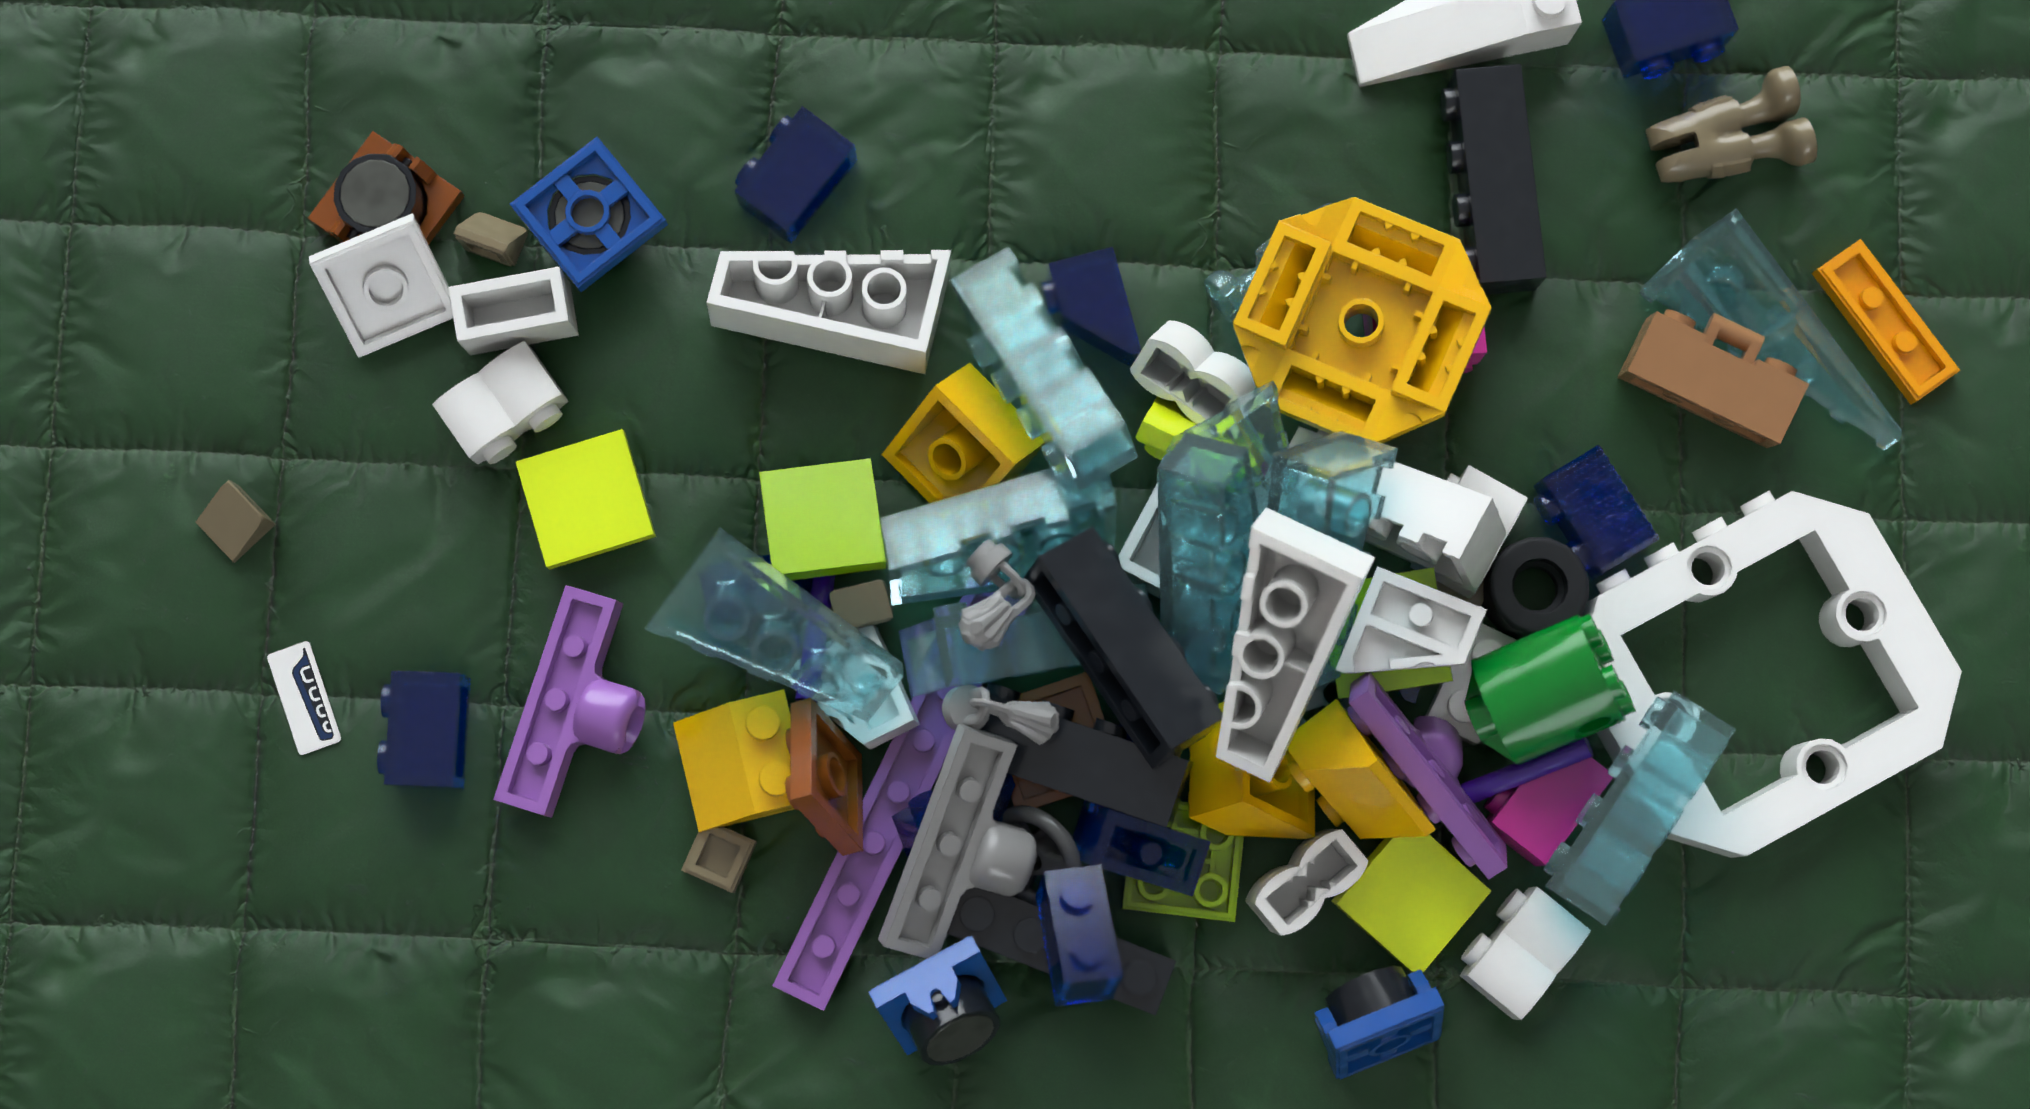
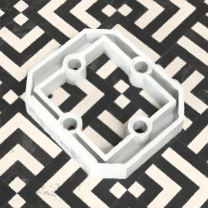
(1894, 636)

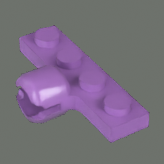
(570, 704)
(1430, 760)

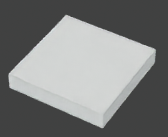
(384, 285)

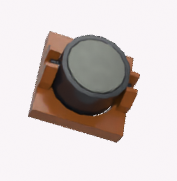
(381, 188)

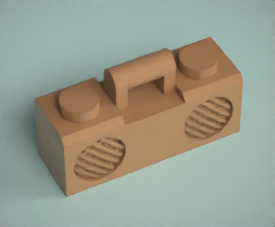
(1730, 391)

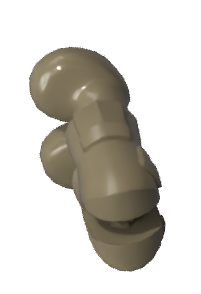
(1722, 145)

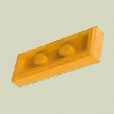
(1885, 322)

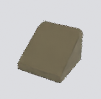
(491, 238)
(234, 521)
(863, 603)

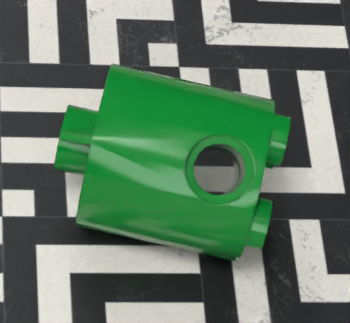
(1546, 690)

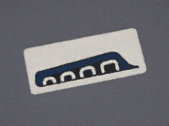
(304, 698)

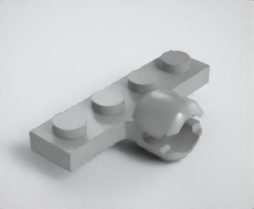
(959, 845)

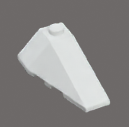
(1454, 33)

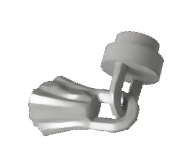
(988, 620)
(972, 707)

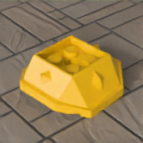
(1373, 264)

